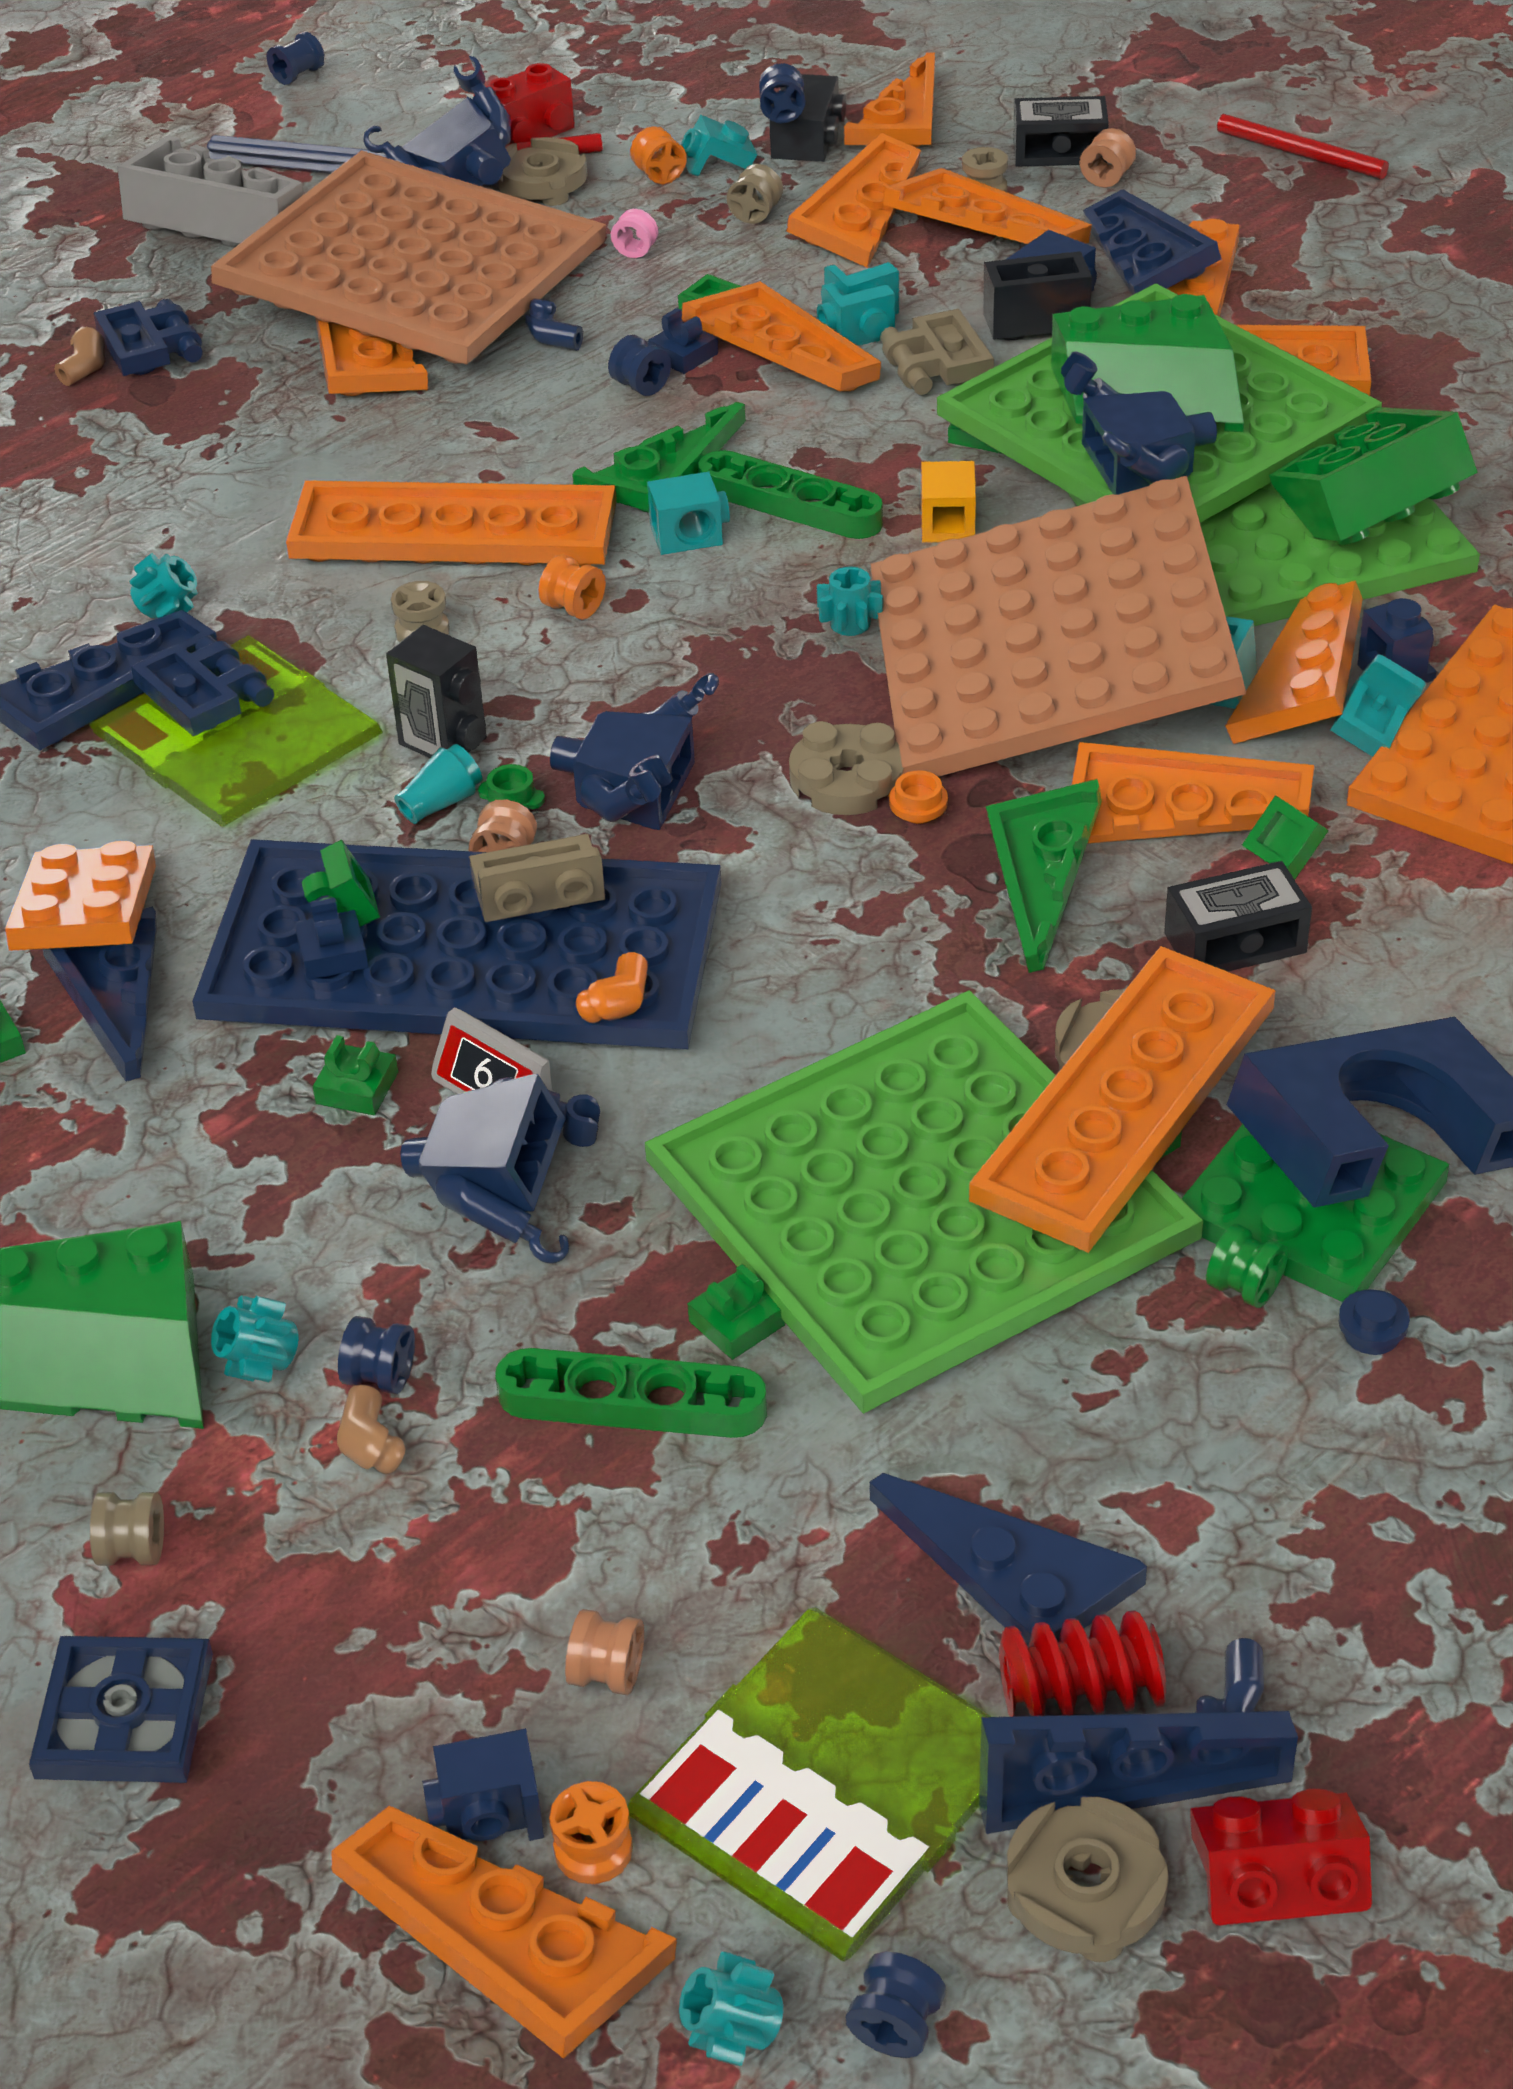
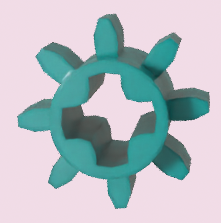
(163, 585)
(849, 601)
(254, 1338)
(731, 2008)

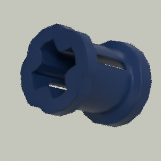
(295, 58)

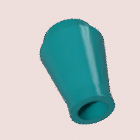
(440, 783)

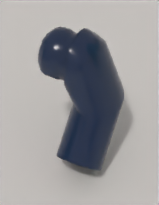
(550, 331)
(1242, 1679)

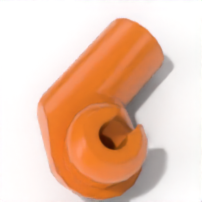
(615, 995)

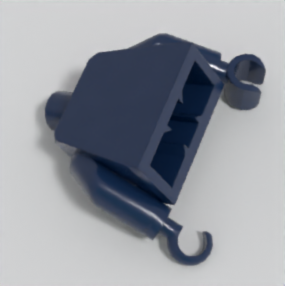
(463, 142)
(1134, 435)
(634, 761)
(495, 1152)

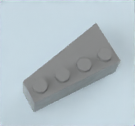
(201, 194)

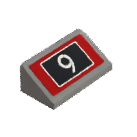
(478, 1055)

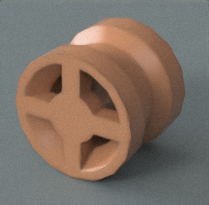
(1116, 149)
(503, 826)
(604, 1652)

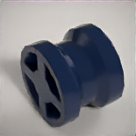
(785, 104)
(639, 365)
(376, 1354)
(895, 2004)

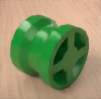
(1247, 1265)

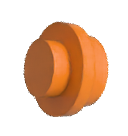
(918, 797)

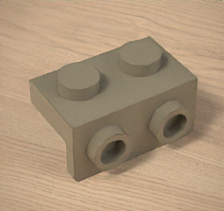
(537, 877)

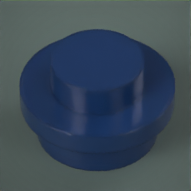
(1373, 1321)

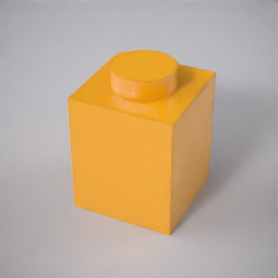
(947, 500)

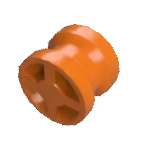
(659, 166)
(572, 586)
(593, 1811)

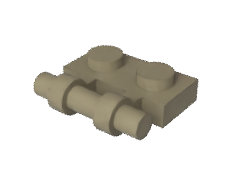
(935, 347)

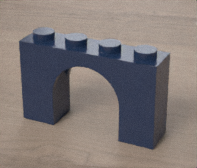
(1435, 1069)

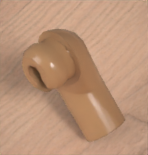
(87, 356)
(363, 1437)

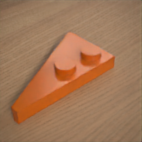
(901, 109)

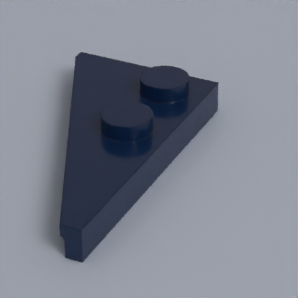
(112, 991)
(1009, 1564)

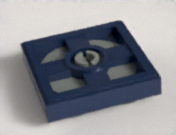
(122, 1709)

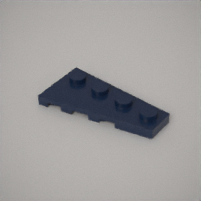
(1148, 243)
(95, 680)
(1127, 1759)

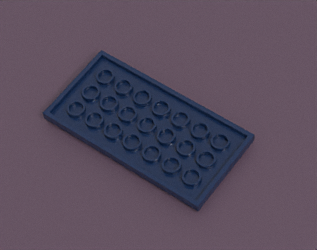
(440, 954)

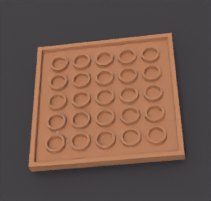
(410, 256)
(1053, 630)

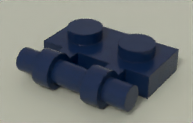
(144, 338)
(201, 685)

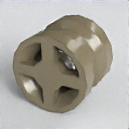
(986, 166)
(743, 196)
(419, 604)
(126, 1528)

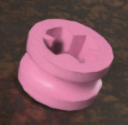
(645, 230)

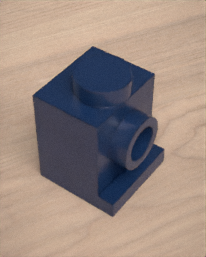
(1398, 634)
(485, 1788)

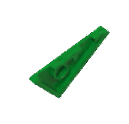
(664, 456)
(1039, 853)

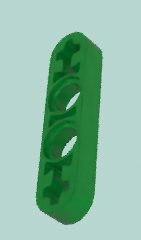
(841, 507)
(633, 1382)

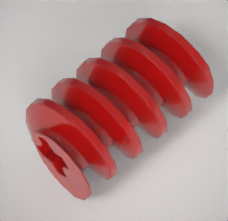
(1082, 1664)

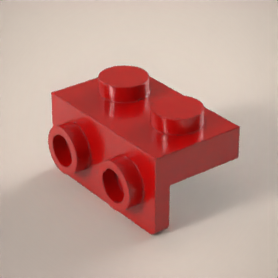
(536, 102)
(1283, 1857)

